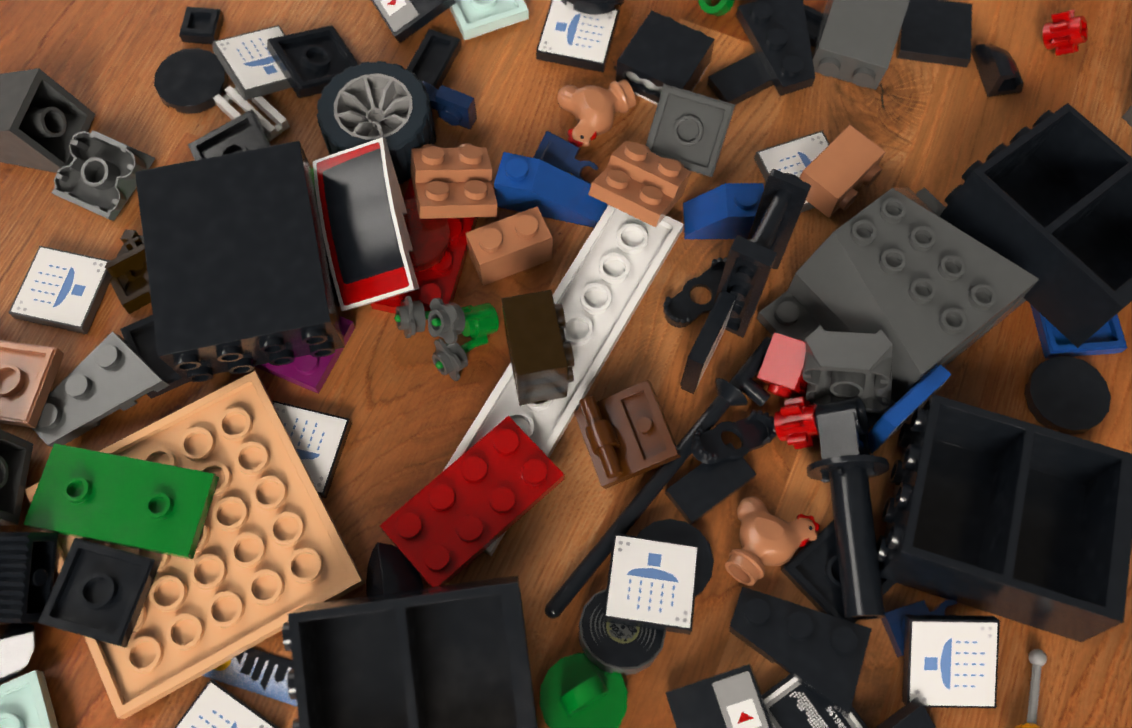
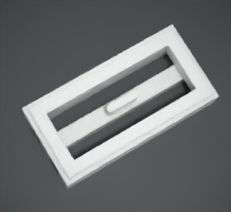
(233, 94)

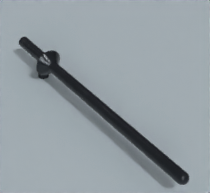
(727, 395)

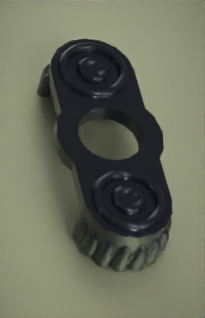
(681, 309)
(753, 433)

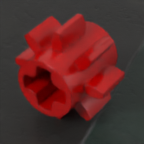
(1065, 32)
(796, 423)

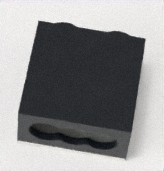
(663, 55)

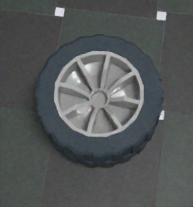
(373, 104)

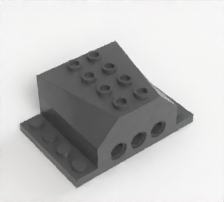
(902, 274)

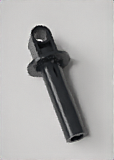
(848, 467)

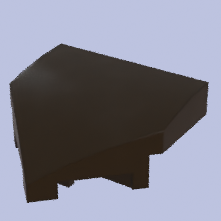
(130, 272)

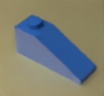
(532, 182)

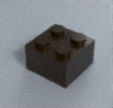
(537, 346)

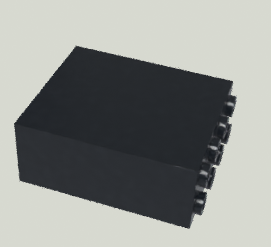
(1059, 211)
(237, 262)
(1010, 519)
(413, 659)

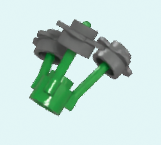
(448, 322)

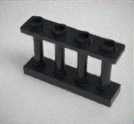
(753, 258)

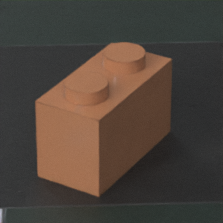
(841, 171)
(510, 245)

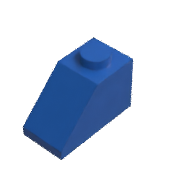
(722, 212)

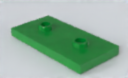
(122, 501)

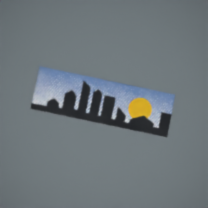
(256, 673)

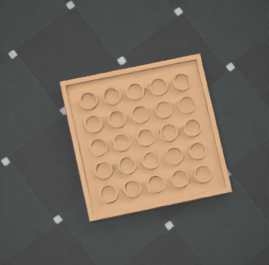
(257, 558)

